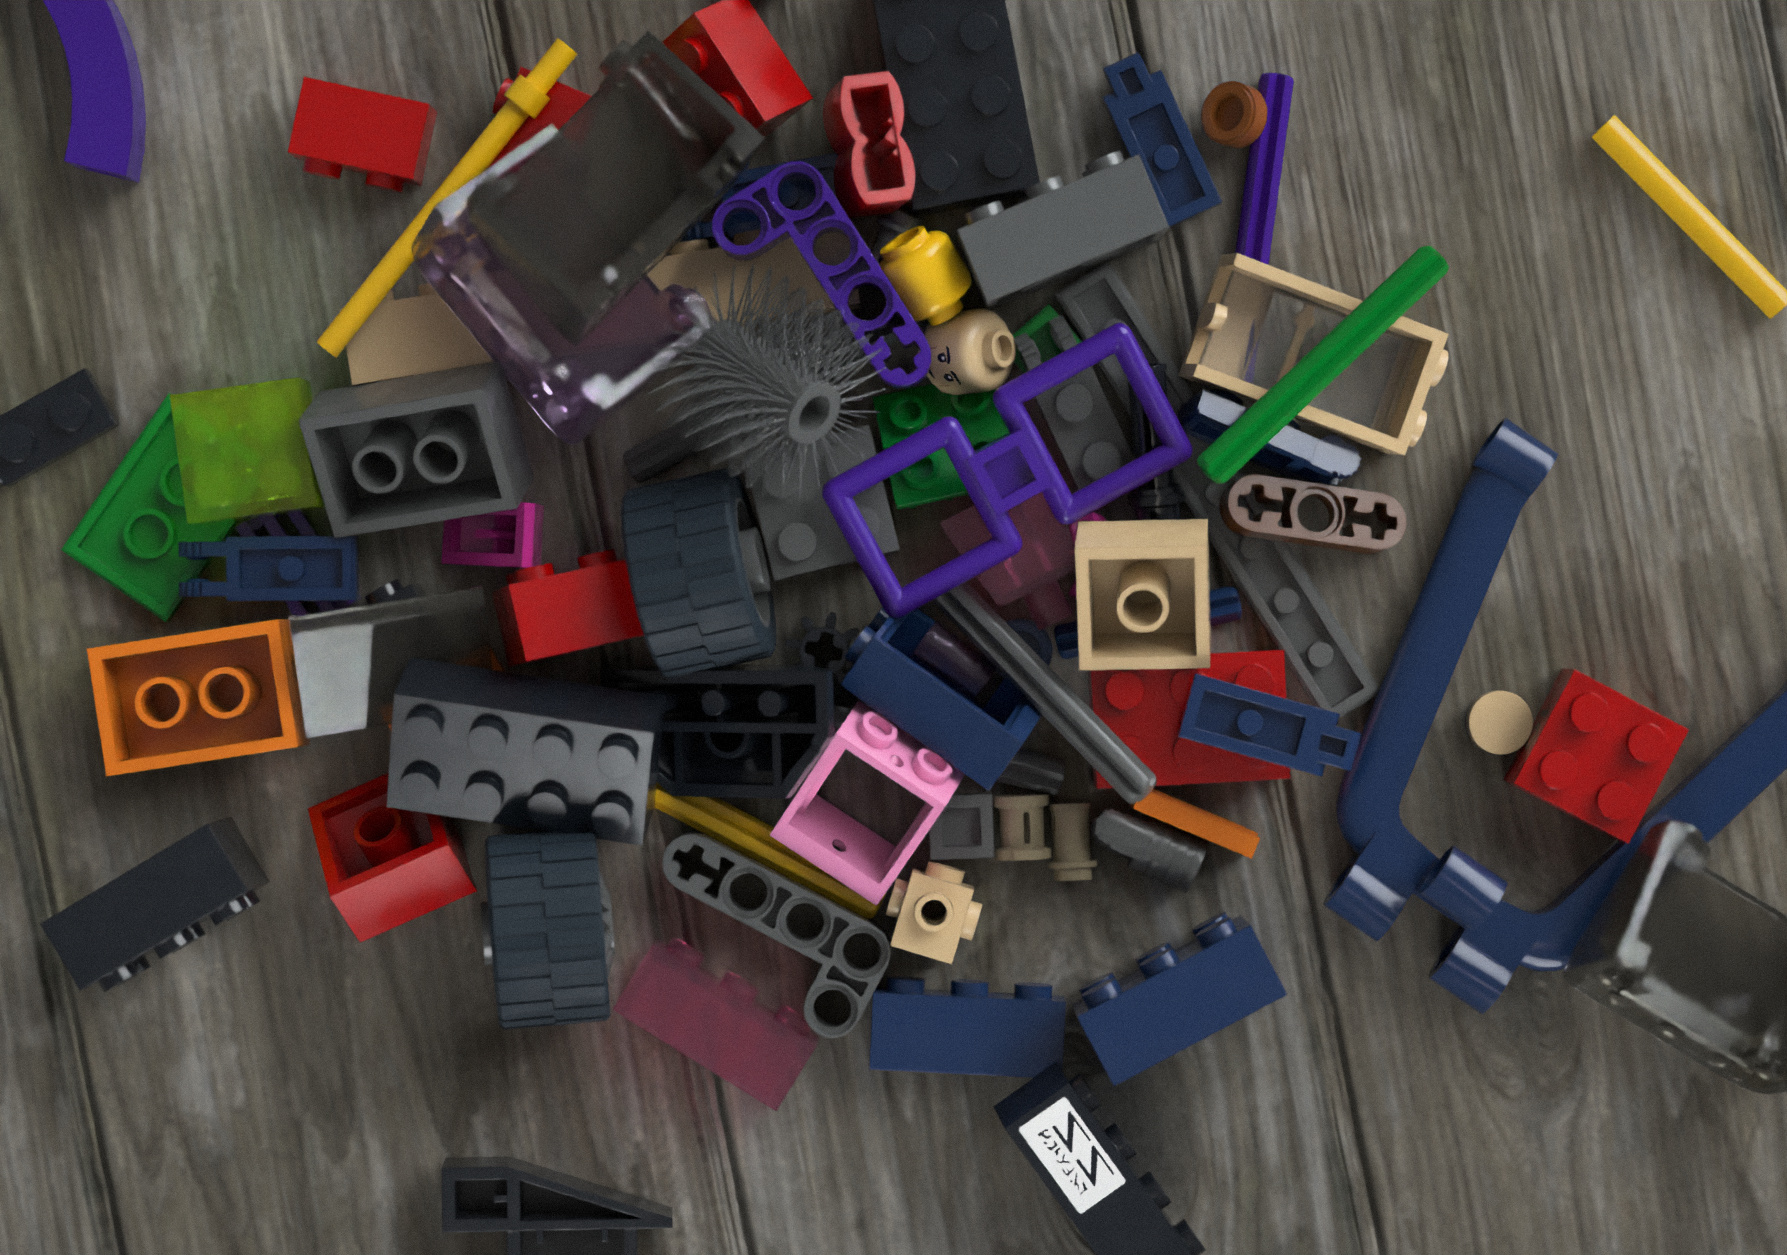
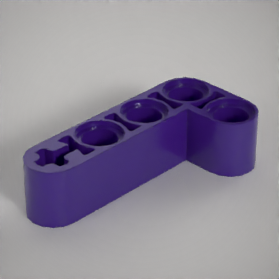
(838, 280)

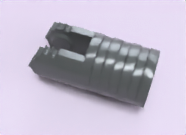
(1151, 847)

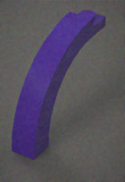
(105, 88)

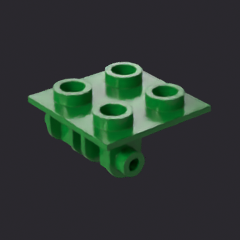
(913, 410)

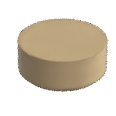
(1499, 722)

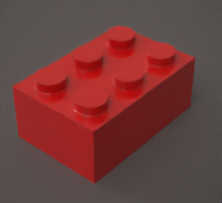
(1147, 710)

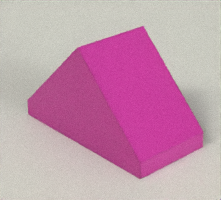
(495, 538)

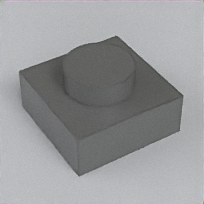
(964, 828)

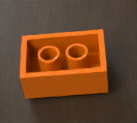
(196, 697)

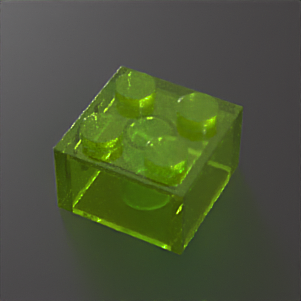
(244, 451)

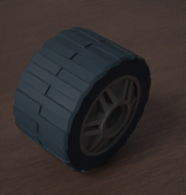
(698, 573)
(547, 929)

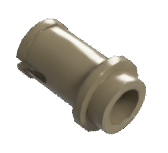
(1071, 842)

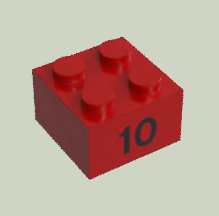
(1596, 754)

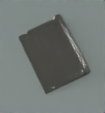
(356, 655)

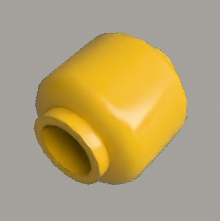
(926, 274)

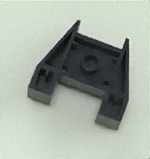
(543, 1208)

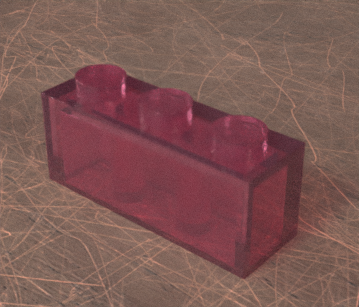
(717, 1021)

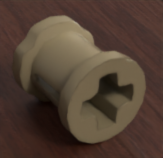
(1022, 827)

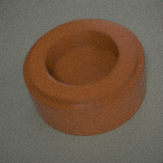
(1234, 114)

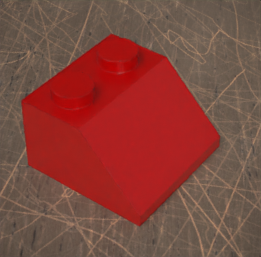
(387, 860)

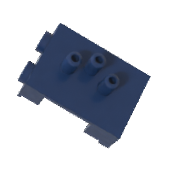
(926, 704)

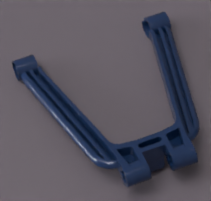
(1394, 864)

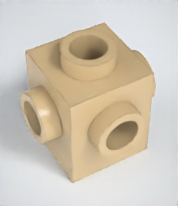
(928, 936)

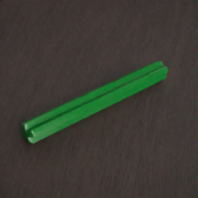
(1322, 364)

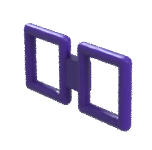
(1007, 470)

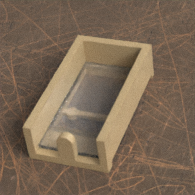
(1267, 320)

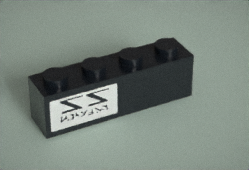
(1090, 1169)

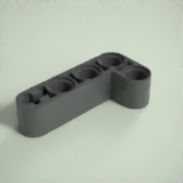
(772, 920)

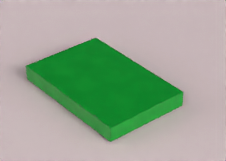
(138, 521)

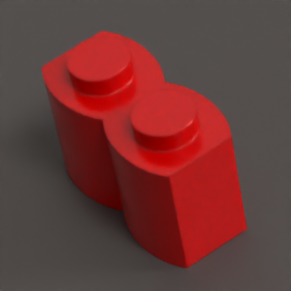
(864, 129)

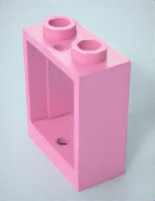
(866, 860)

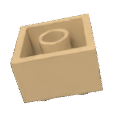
(1143, 594)

